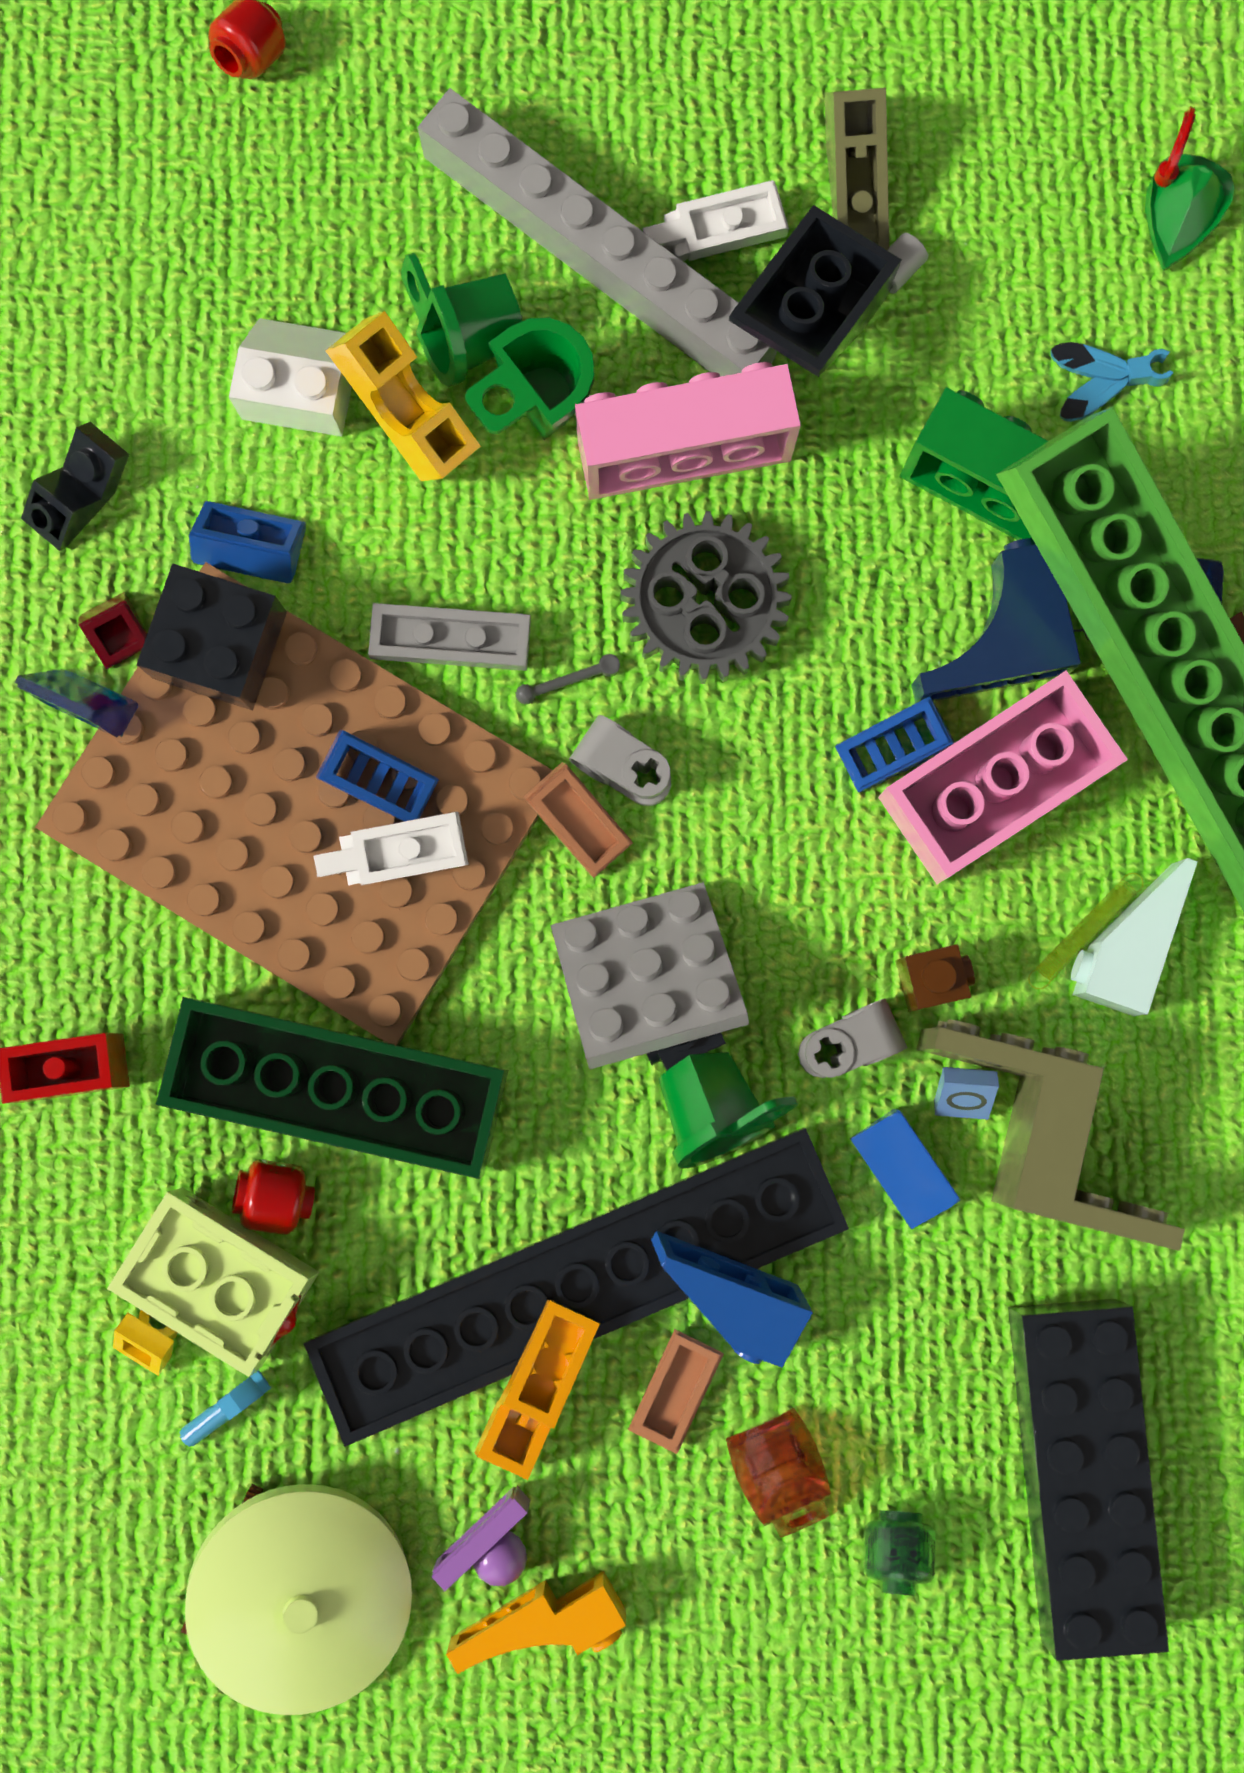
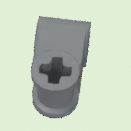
(615, 757)
(859, 1038)

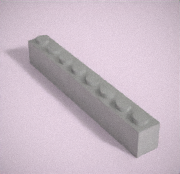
(588, 236)

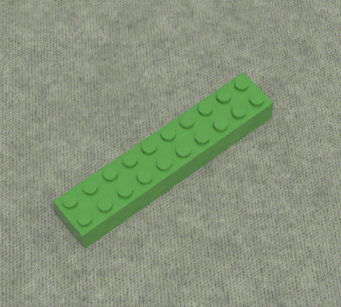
(1145, 616)

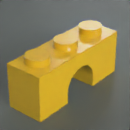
(379, 370)

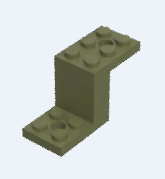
(1048, 1132)

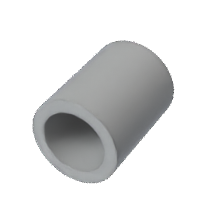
(912, 255)

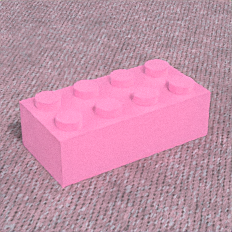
(687, 430)
(1001, 777)

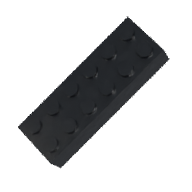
(1088, 1479)

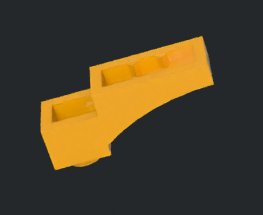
(537, 1390)
(581, 1618)

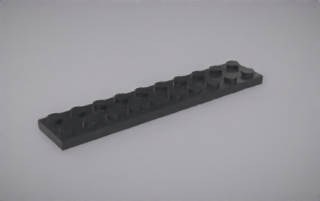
(603, 1268)

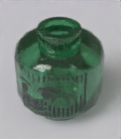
(899, 1551)

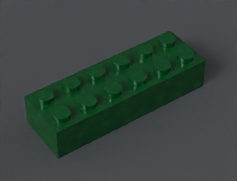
(332, 1087)

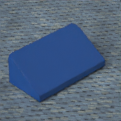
(247, 541)
(905, 1168)

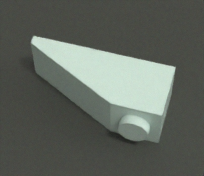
(1129, 955)

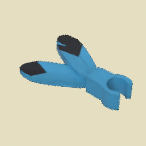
(1108, 373)

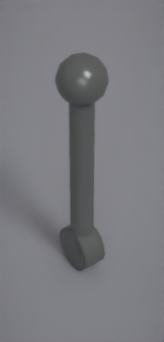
(608, 666)

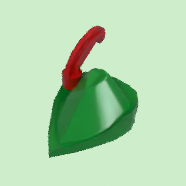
(1185, 199)

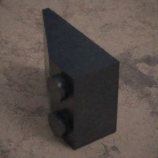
(817, 292)

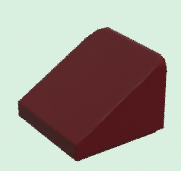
(113, 630)

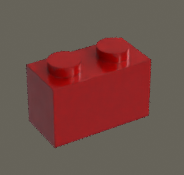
(63, 1068)

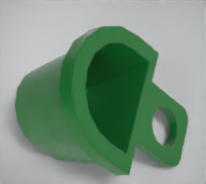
(459, 319)
(543, 370)
(714, 1108)

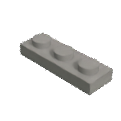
(449, 636)

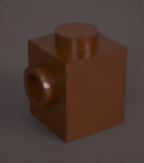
(935, 977)

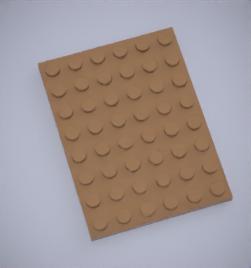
(225, 816)

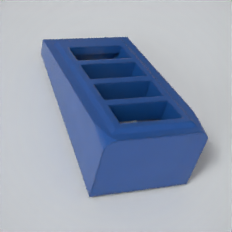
(906, 718)
(336, 756)

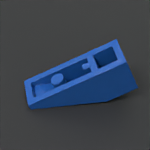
(747, 1306)

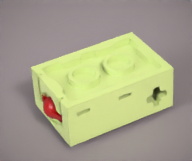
(214, 1281)

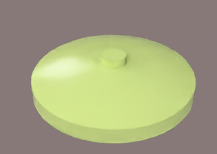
(298, 1599)

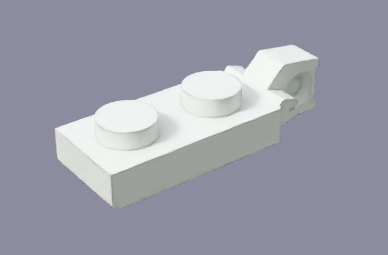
(722, 222)
(397, 850)

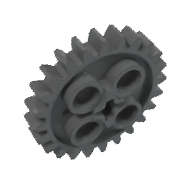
(740, 568)

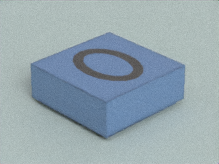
(966, 1093)

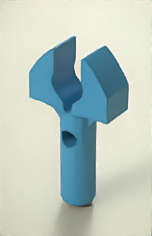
(224, 1409)

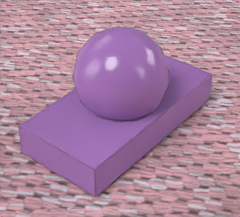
(488, 1546)

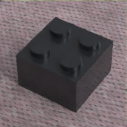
(212, 636)

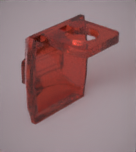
(781, 1472)

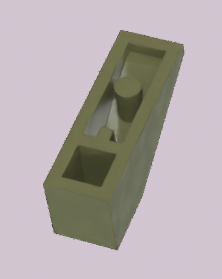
(859, 161)

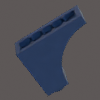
(1025, 635)

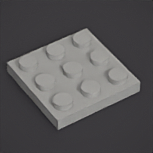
(648, 975)

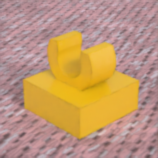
(144, 1343)

